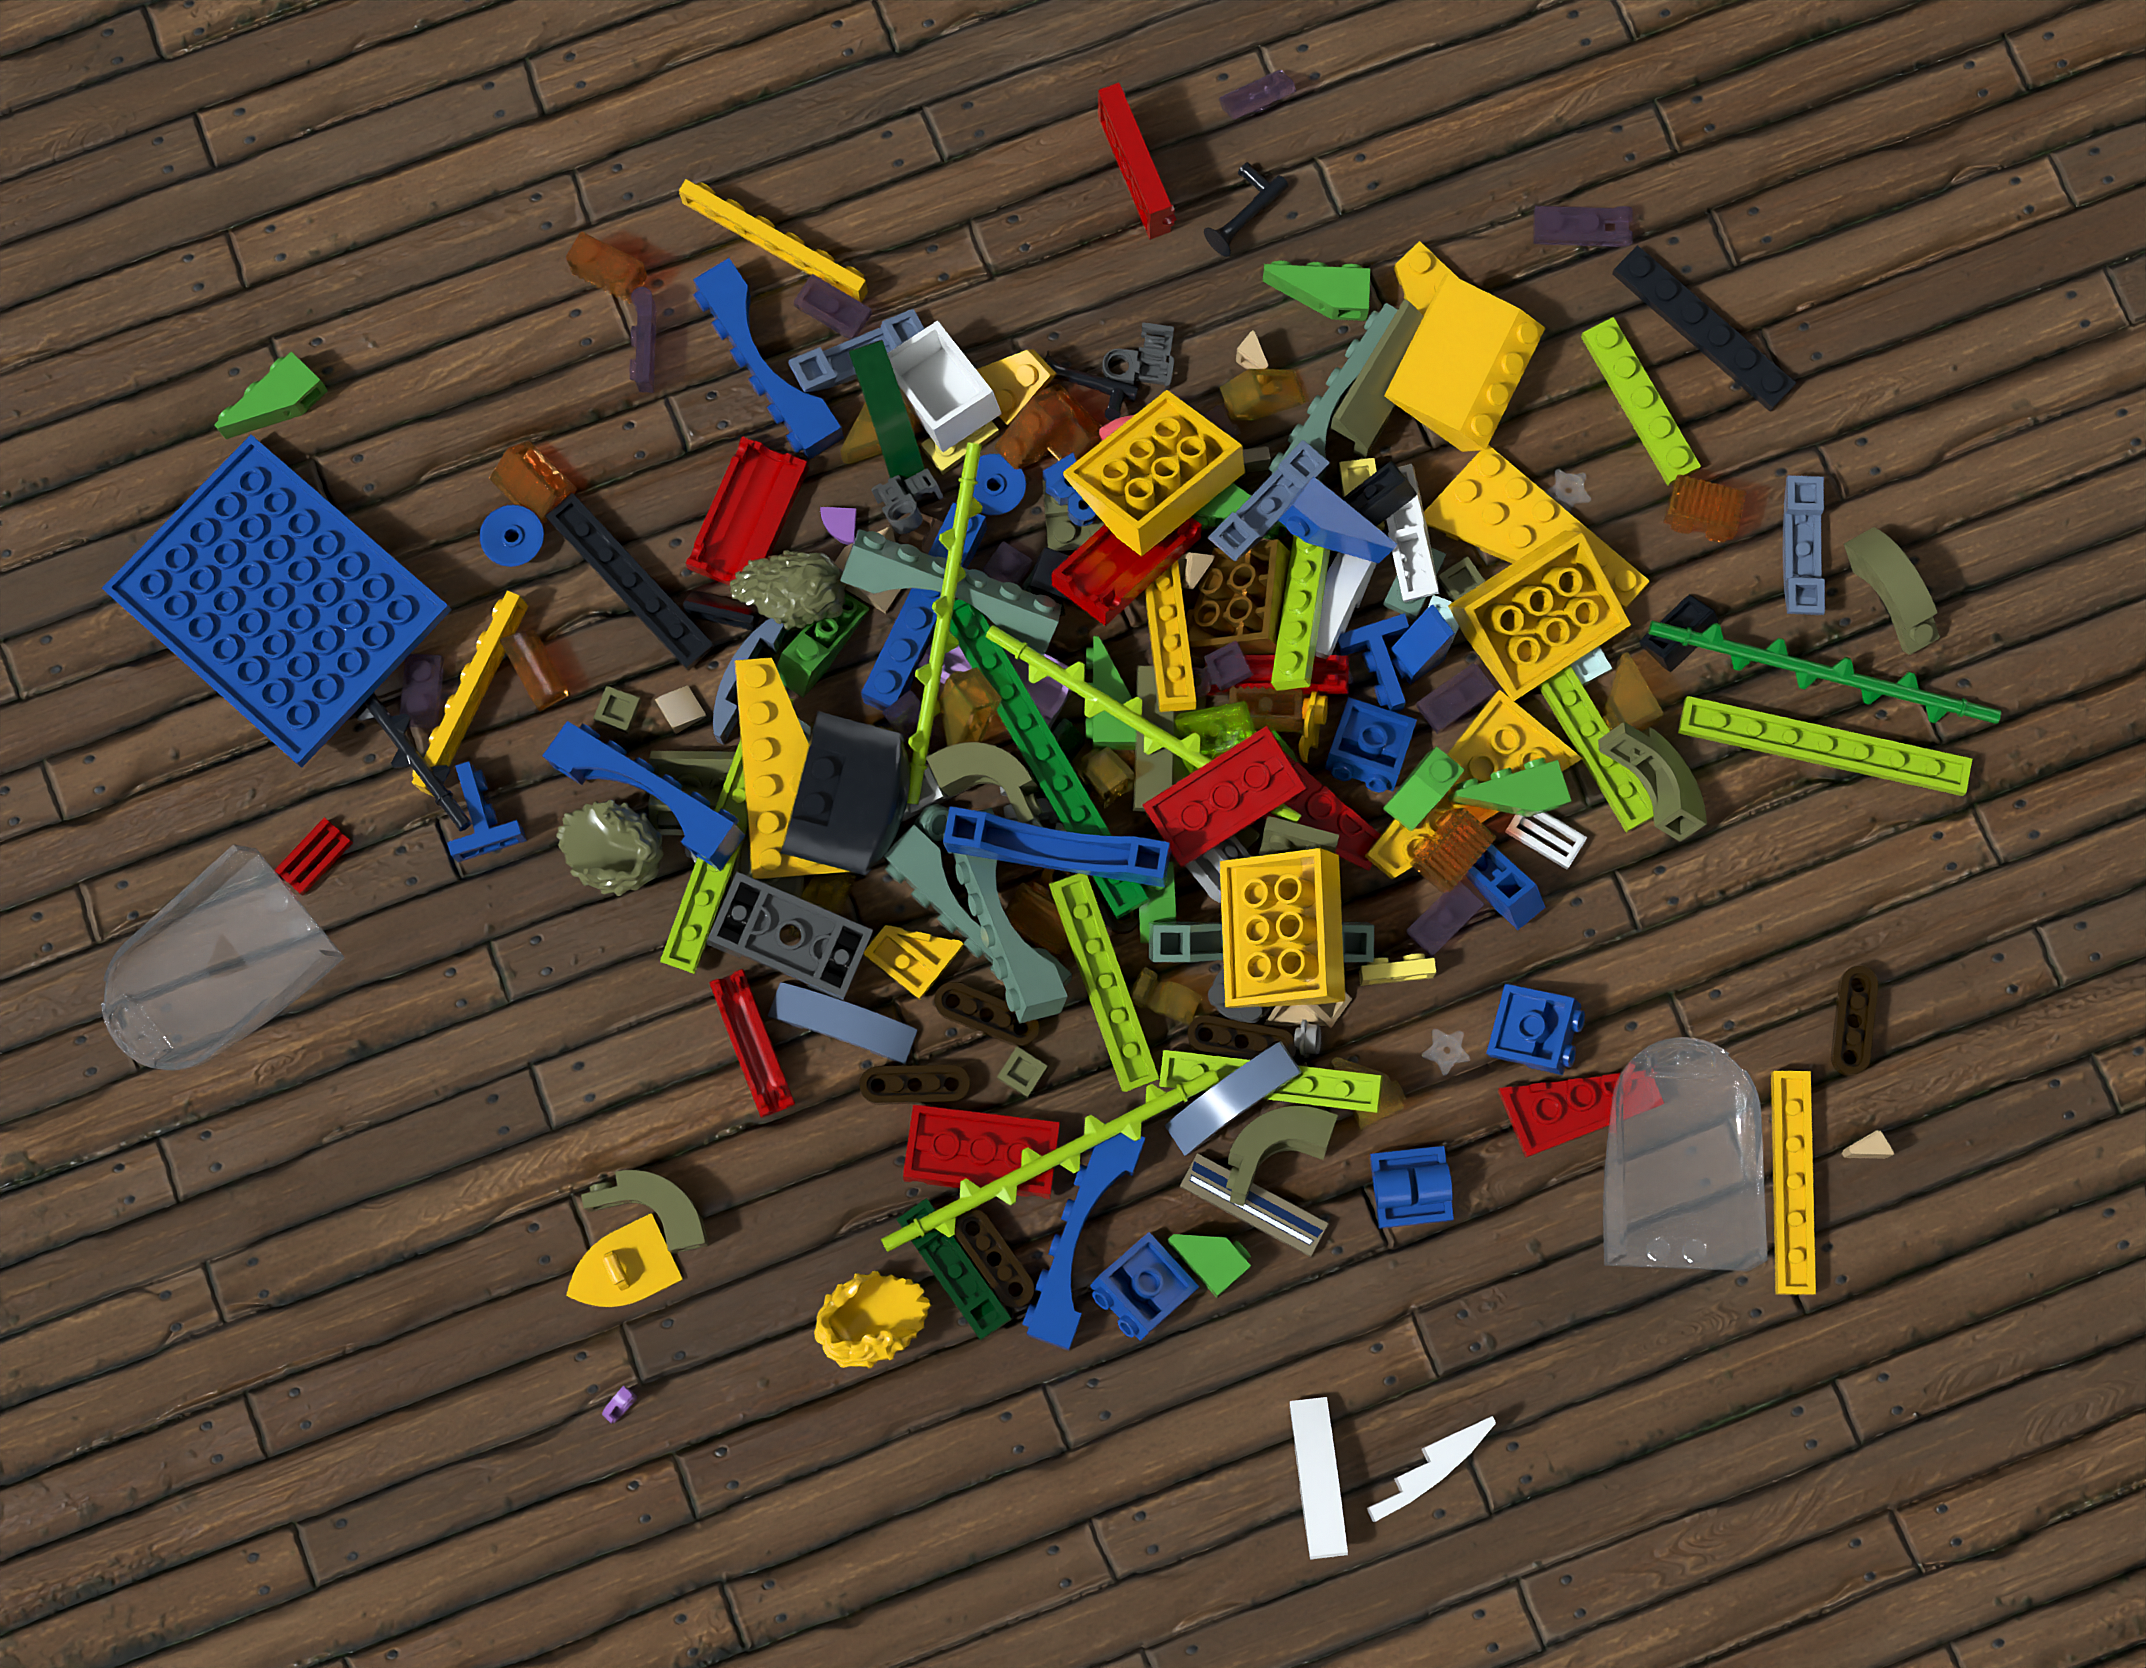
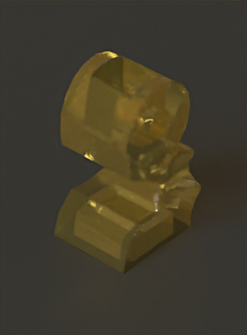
(1164, 998)

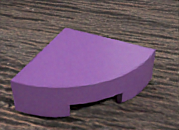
(840, 523)
(619, 1404)

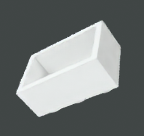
(942, 386)

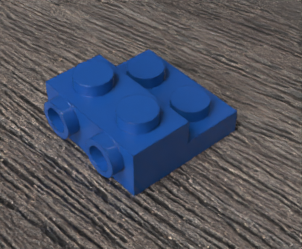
(1370, 745)
(1536, 1029)
(1143, 1287)

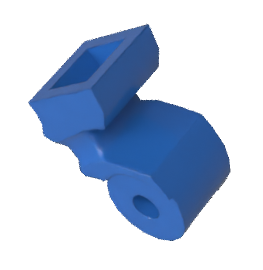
(1056, 486)

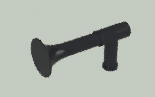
(1269, 191)
(1116, 389)

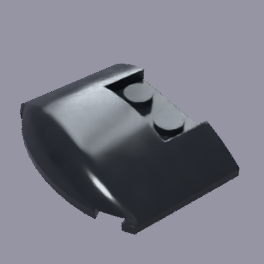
(848, 795)

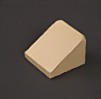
(1250, 353)
(1192, 568)
(680, 708)
(1869, 1147)

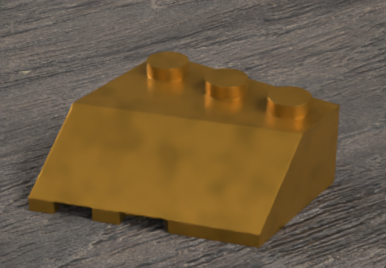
(1240, 601)

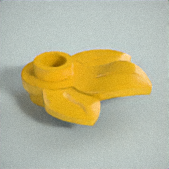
(1314, 713)

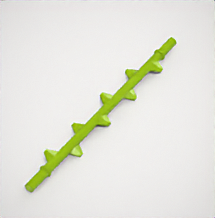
(943, 640)
(1097, 702)
(1035, 1164)

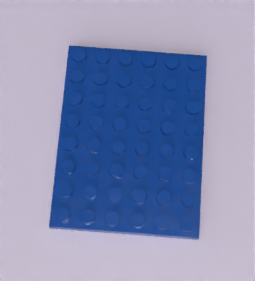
(276, 600)

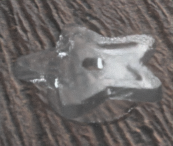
(1572, 481)
(1444, 1060)

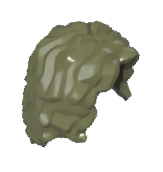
(792, 588)
(610, 847)

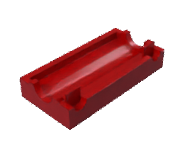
(1135, 161)
(747, 511)
(1109, 575)
(1225, 796)
(977, 1147)

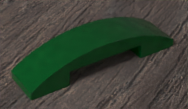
(887, 410)
(957, 1275)

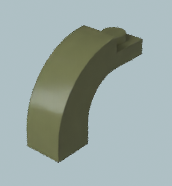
(1898, 584)
(980, 763)
(1665, 775)
(1279, 1130)
(679, 1215)

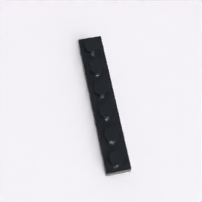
(1703, 328)
(630, 581)

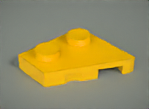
(1420, 276)
(1016, 381)
(912, 957)

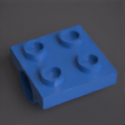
(1412, 1187)

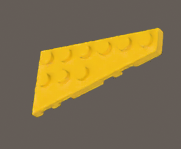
(1511, 516)
(1495, 740)
(772, 767)

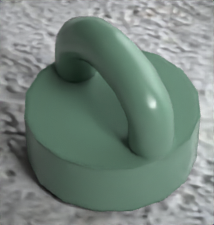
(933, 821)

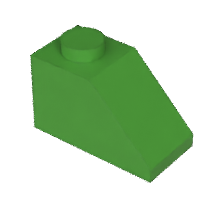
(1423, 788)
(1160, 905)
(1212, 1259)

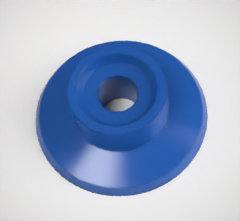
(996, 469)
(509, 521)

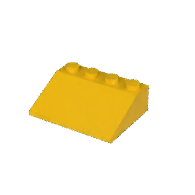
(1464, 363)
(1156, 471)
(1540, 613)
(1282, 929)

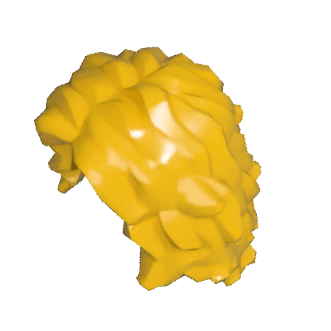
(870, 1319)

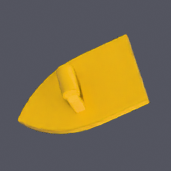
(625, 1267)

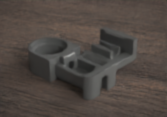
(1152, 363)
(900, 499)

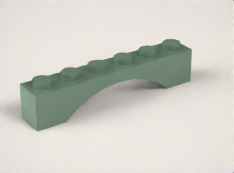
(1339, 382)
(885, 565)
(921, 866)
(1205, 941)
(1029, 979)

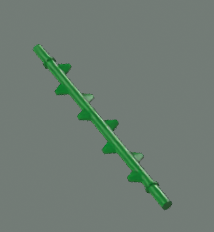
(1809, 671)

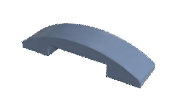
(833, 366)
(1262, 510)
(1802, 545)
(725, 712)
(843, 1022)
(1232, 1097)

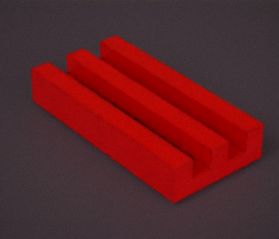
(303, 847)

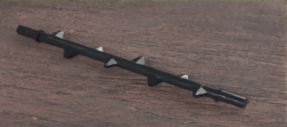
(409, 756)

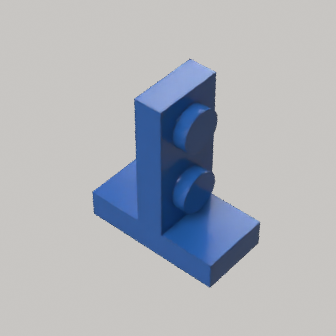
(1377, 657)
(486, 838)

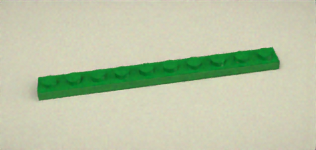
(1038, 746)

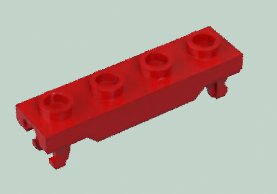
(1328, 675)
(752, 1043)

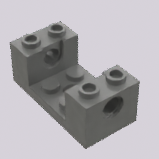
(751, 928)

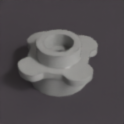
(1308, 1038)

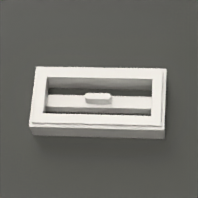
(1541, 848)

